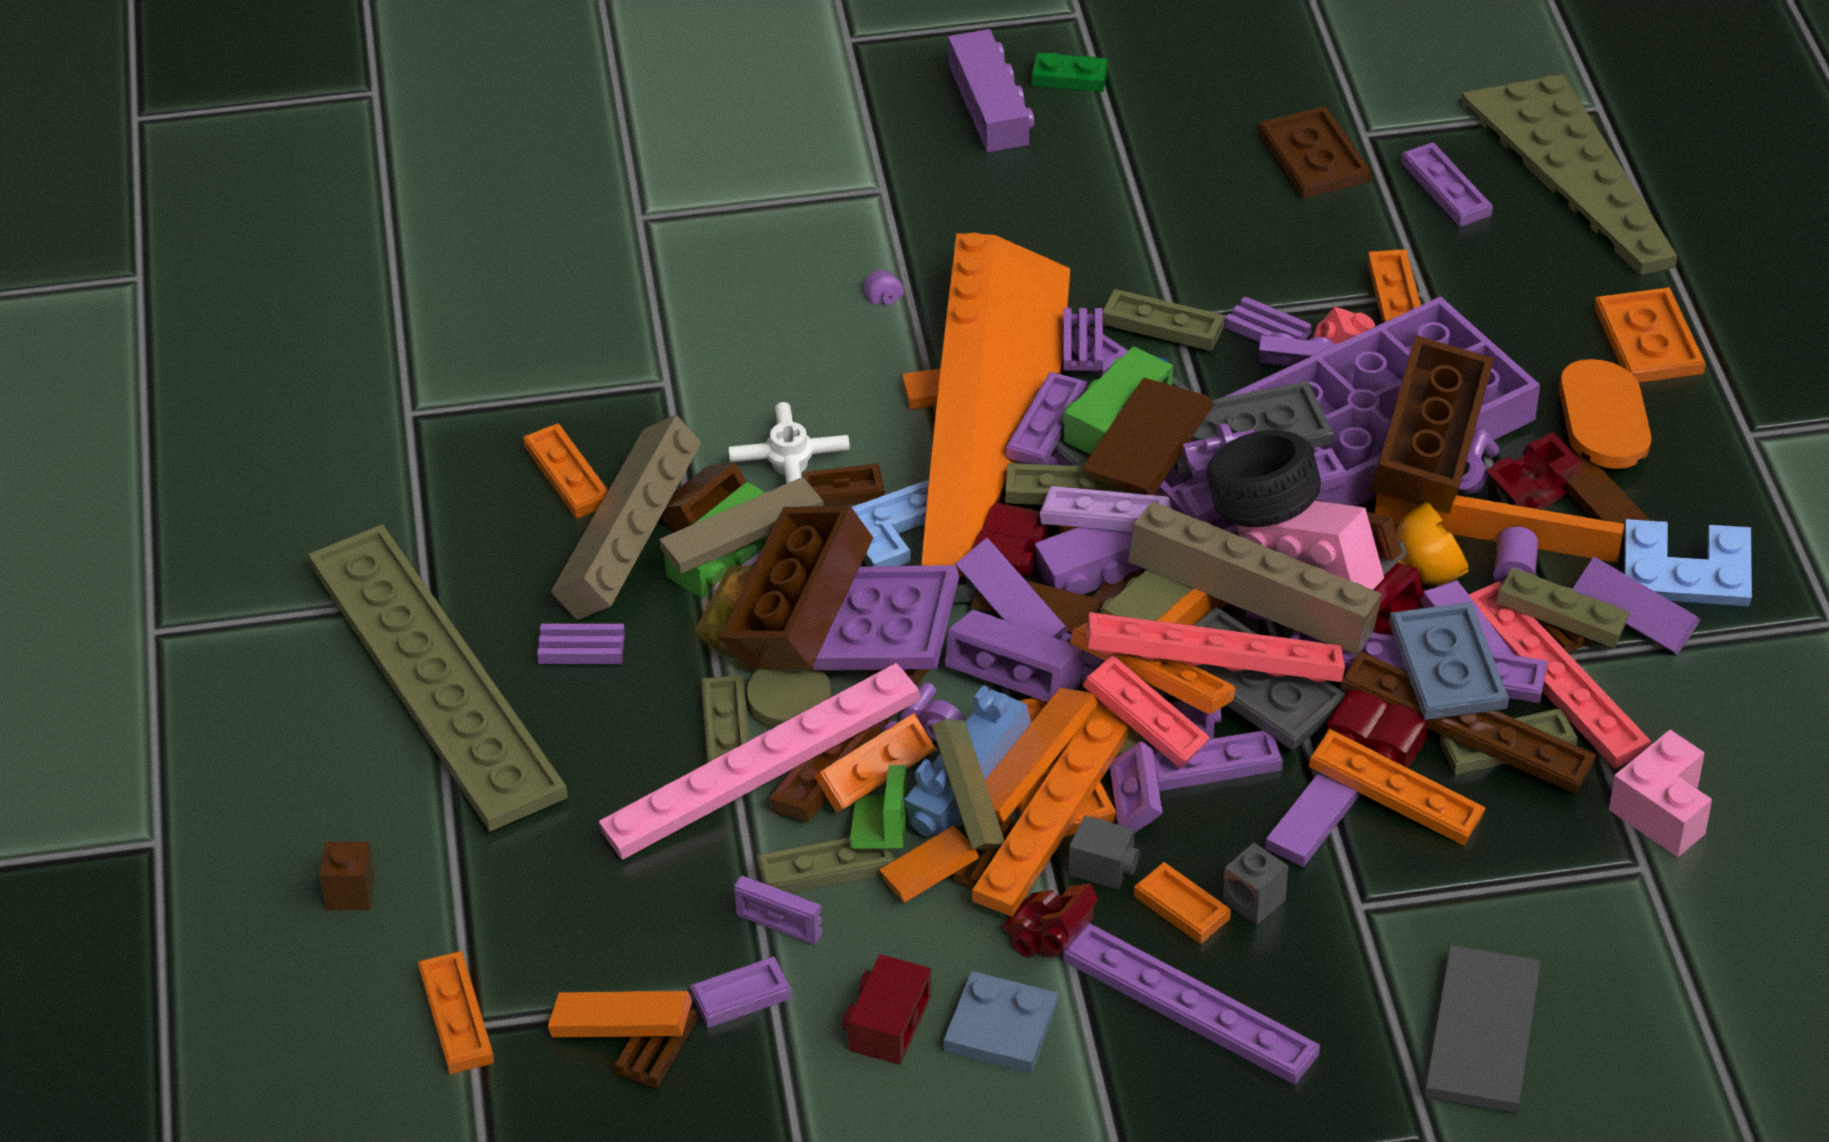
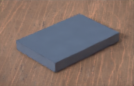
(1448, 661)

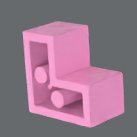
(1661, 794)

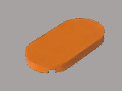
(1604, 413)

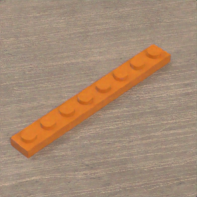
(1052, 811)

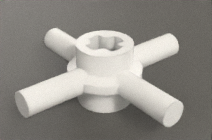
(788, 446)

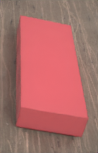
(1146, 711)

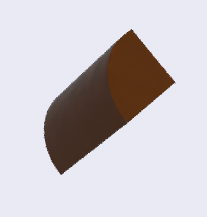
(701, 495)

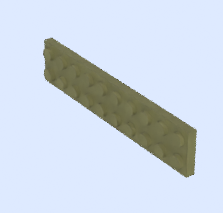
(438, 678)

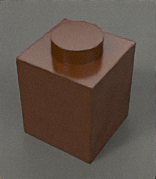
(347, 875)

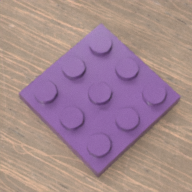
(891, 619)

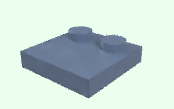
(1001, 1022)

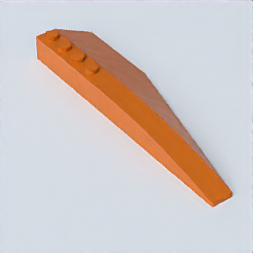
(996, 354)

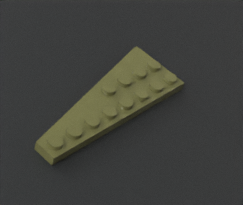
(1569, 156)

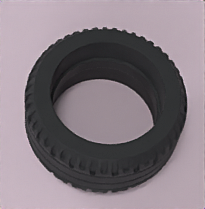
(1263, 478)

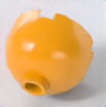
(1430, 547)

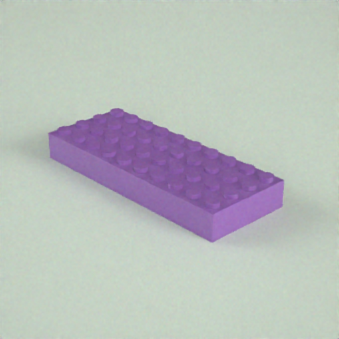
(1359, 389)

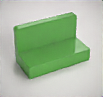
(881, 819)

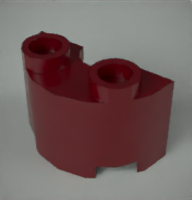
(1538, 475)
(1050, 922)

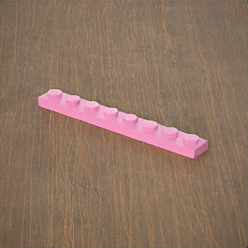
(759, 761)

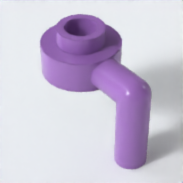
(1477, 474)
(934, 711)

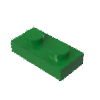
(1070, 72)

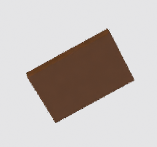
(1314, 152)
(1147, 437)

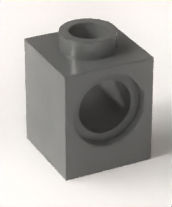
(1255, 883)

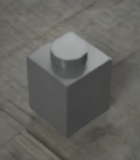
(1103, 852)

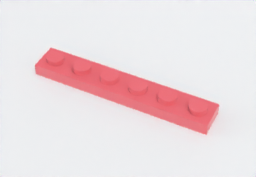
(1214, 647)
(1566, 682)

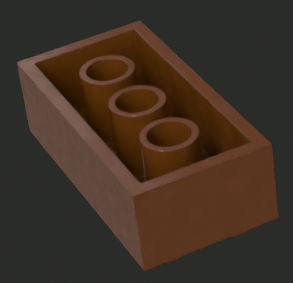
(1432, 424)
(796, 587)

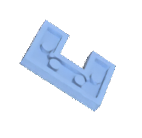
(888, 518)
(1719, 579)

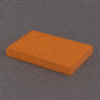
(1649, 335)

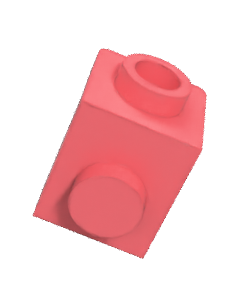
(1343, 325)

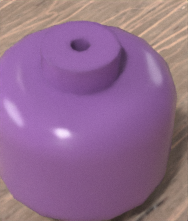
(882, 287)

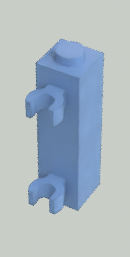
(993, 731)

